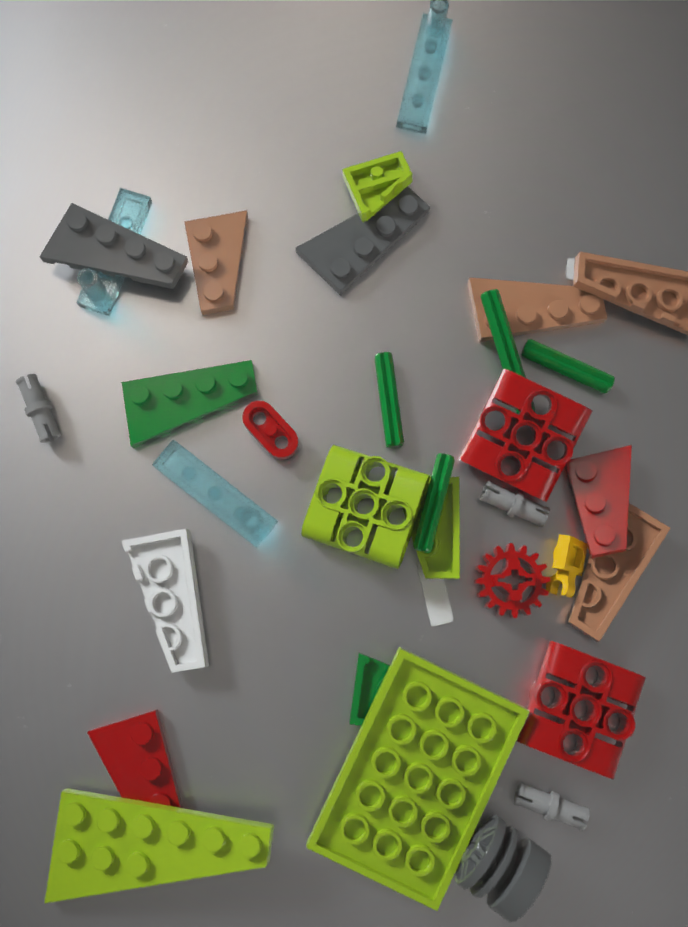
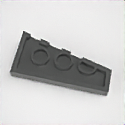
(104, 246)

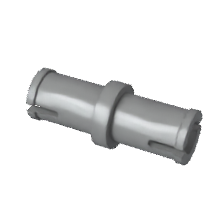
(38, 408)
(515, 504)
(552, 806)

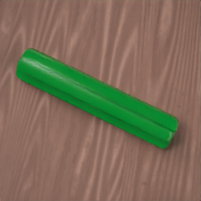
(568, 366)
(389, 400)
(434, 503)

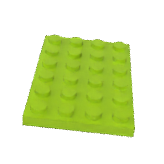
(417, 778)

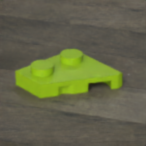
(377, 182)

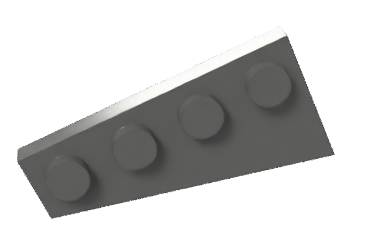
(355, 246)

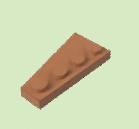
(636, 286)

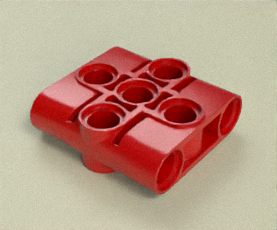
(562, 414)
(612, 683)

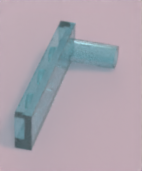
(425, 68)
(100, 290)
(215, 493)

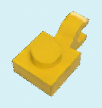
(569, 561)

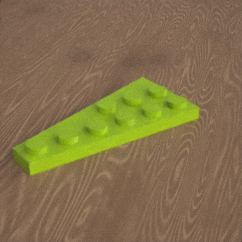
(132, 844)

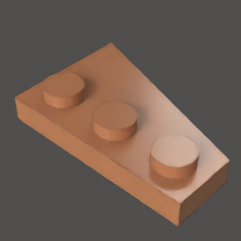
(215, 257)

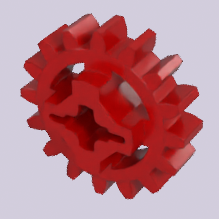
(511, 566)

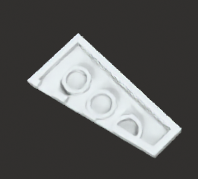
(170, 587)

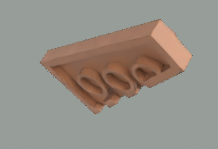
(536, 306)
(613, 576)

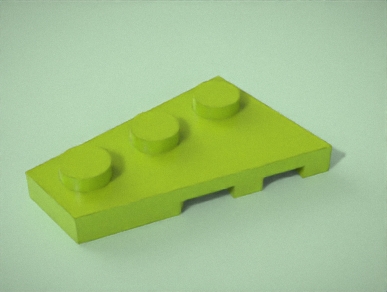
(444, 558)

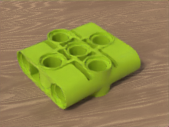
(333, 522)

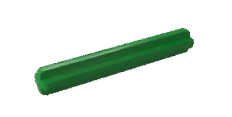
(502, 333)

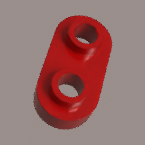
(271, 430)

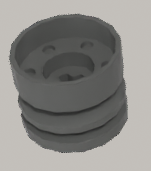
(503, 868)

